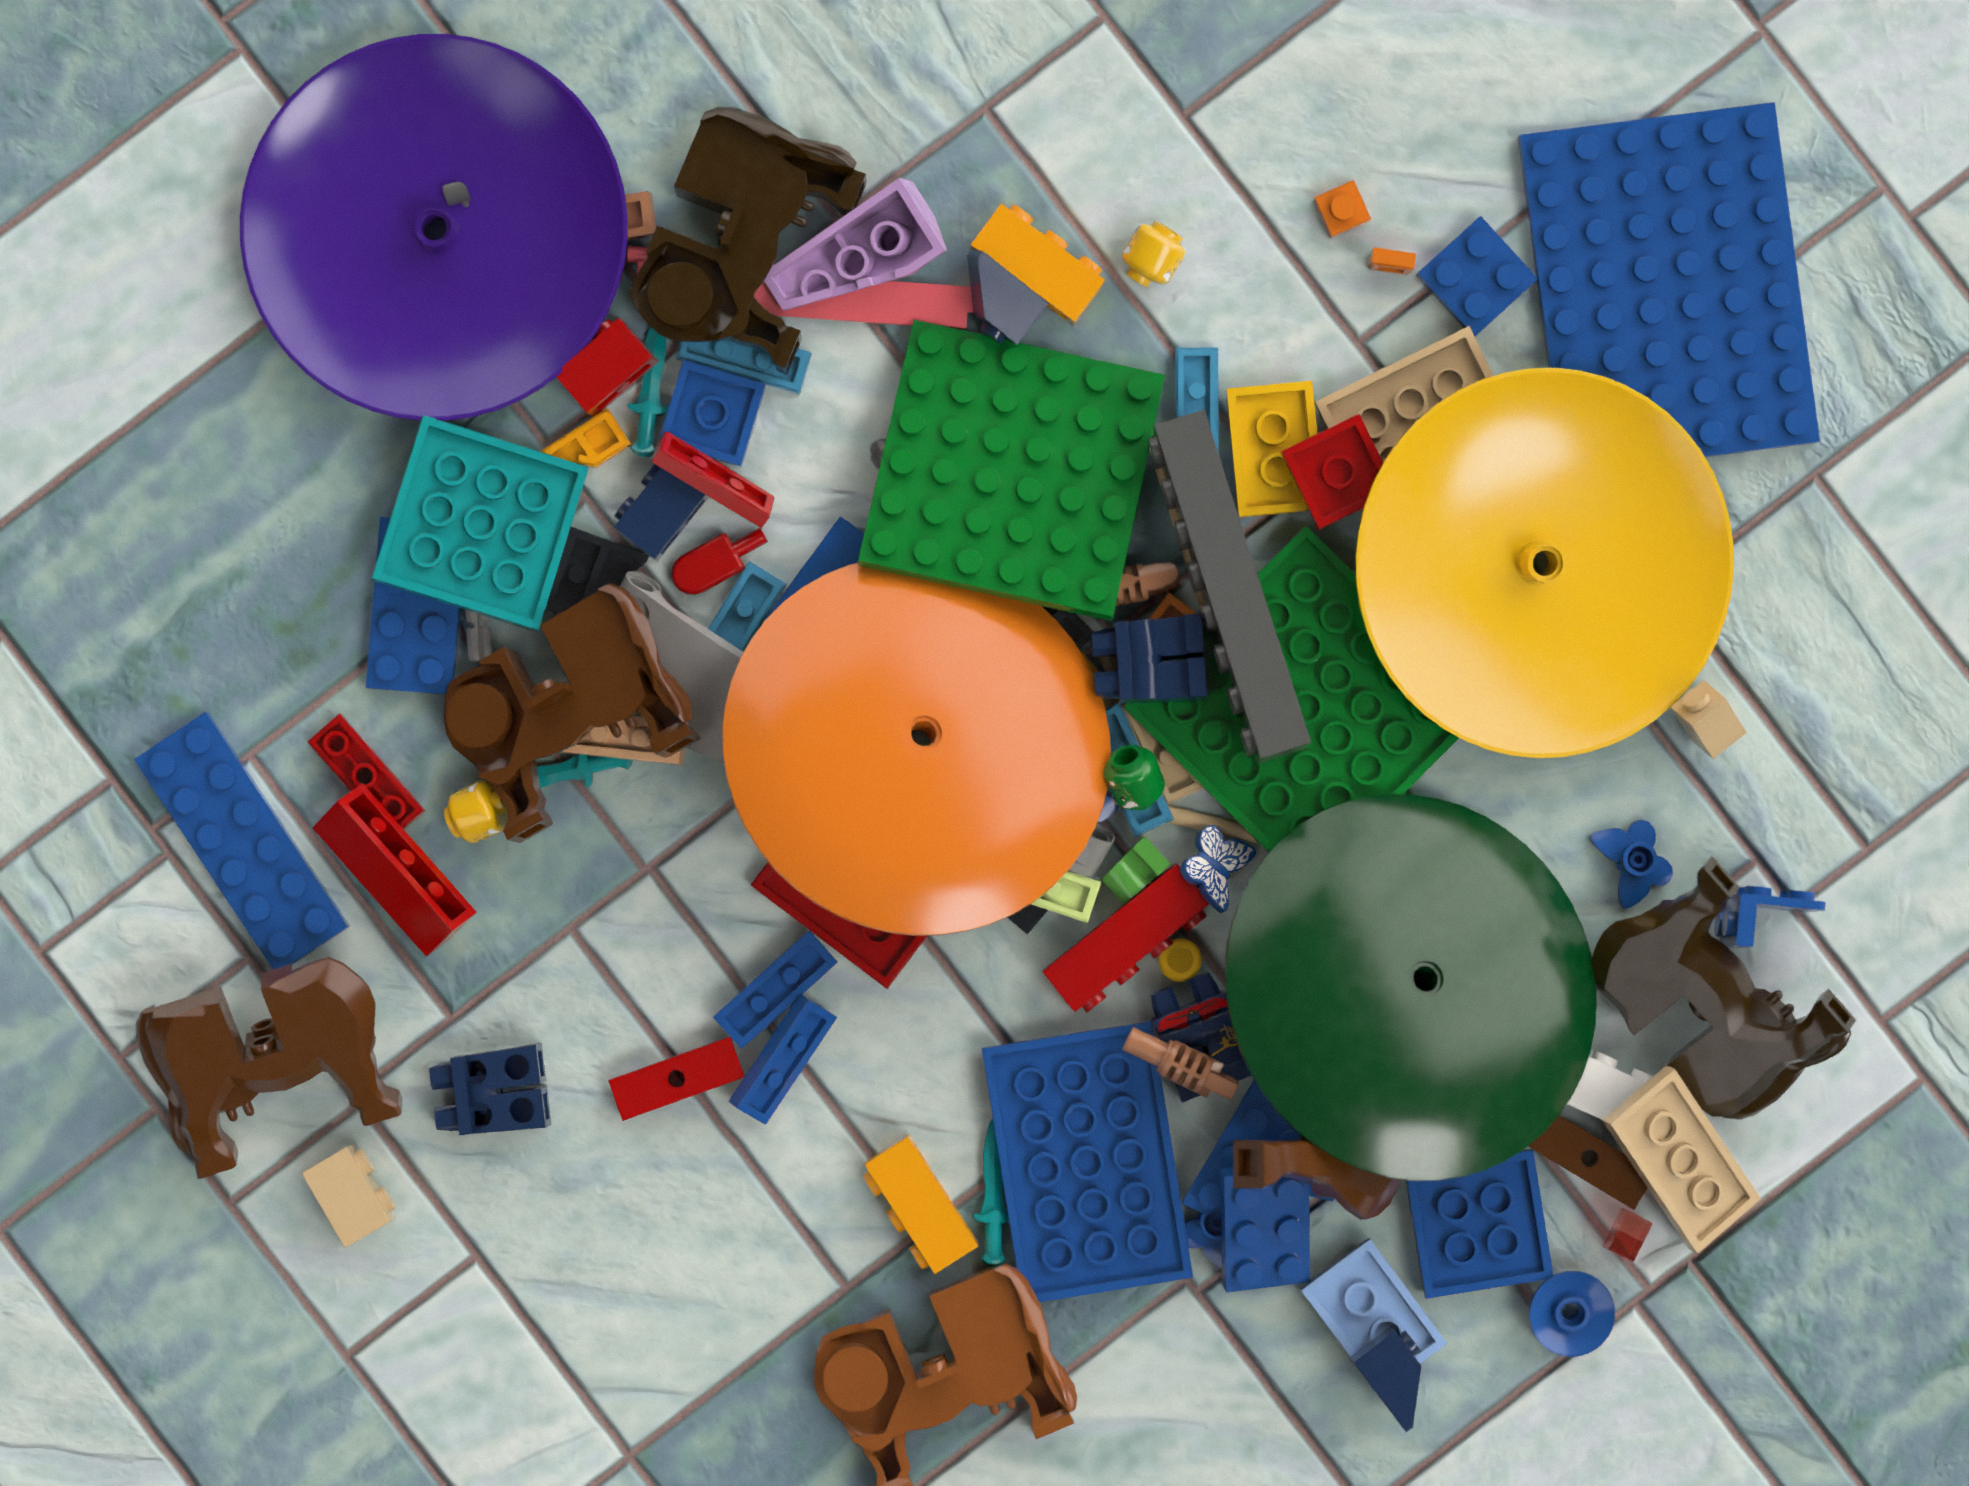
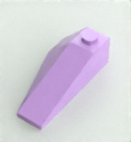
(869, 246)

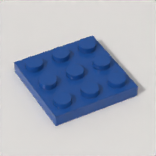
(1481, 1229)

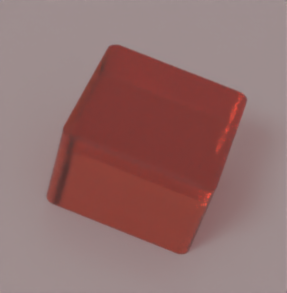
(1627, 1235)

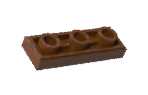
(1608, 1172)

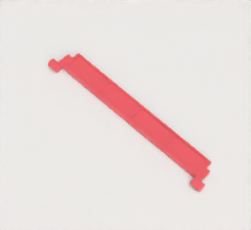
(883, 303)

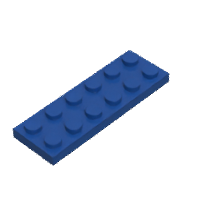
(241, 842)

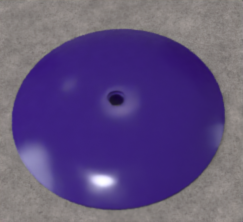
(344, 210)

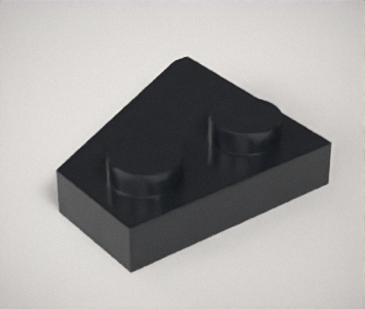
(588, 565)

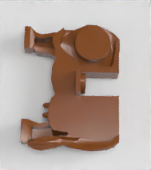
(997, 1351)

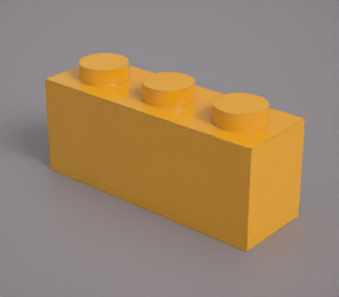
(1040, 262)
(919, 1205)

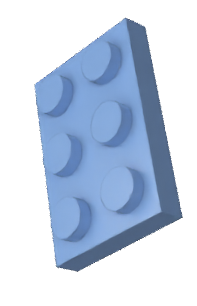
(1364, 1298)

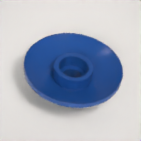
(1584, 1329)

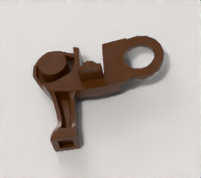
(1264, 1162)

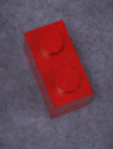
(606, 366)

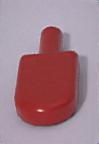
(713, 562)

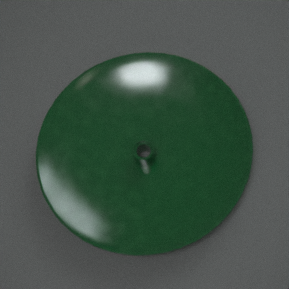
(1331, 1003)

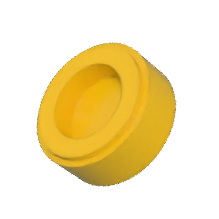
(1180, 960)

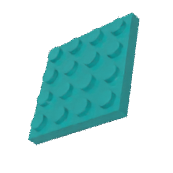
(480, 523)

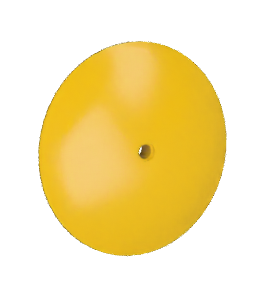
(1629, 580)

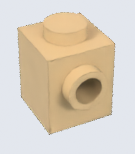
(1708, 719)

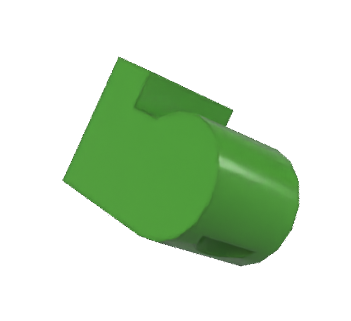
(1135, 870)

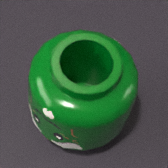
(1134, 778)

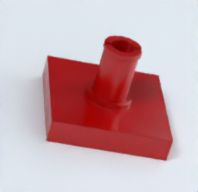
(1334, 470)

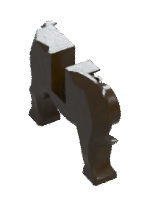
(758, 183)
(1753, 1037)

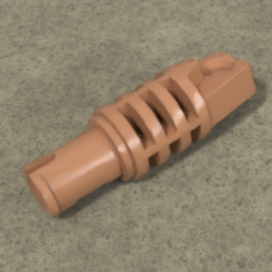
(1181, 1064)

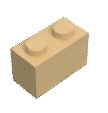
(350, 1194)

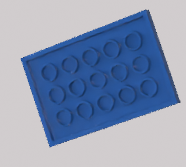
(1086, 1163)

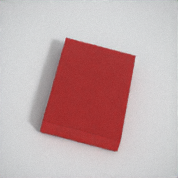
(872, 950)

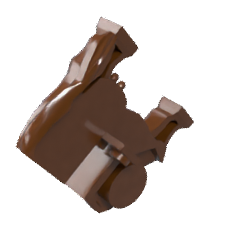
(613, 672)
(316, 1025)

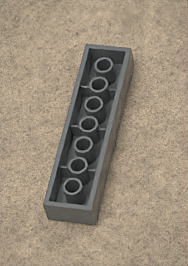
(1230, 587)

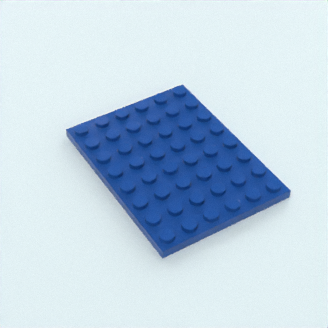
(1676, 270)

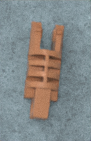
(1145, 581)

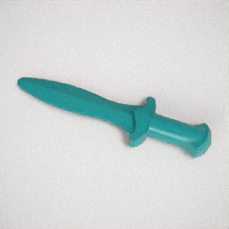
(649, 403)
(578, 768)
(993, 1209)

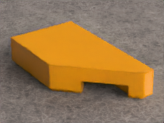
(591, 442)

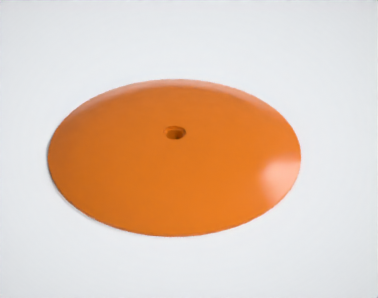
(898, 827)

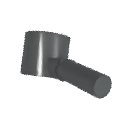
(456, 193)

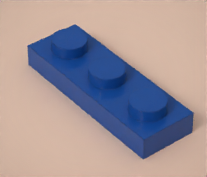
(775, 989)
(782, 1059)

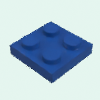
(1476, 276)
(714, 411)

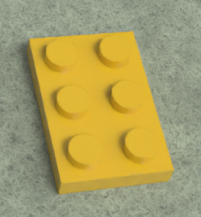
(1260, 427)

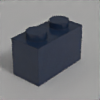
(658, 512)

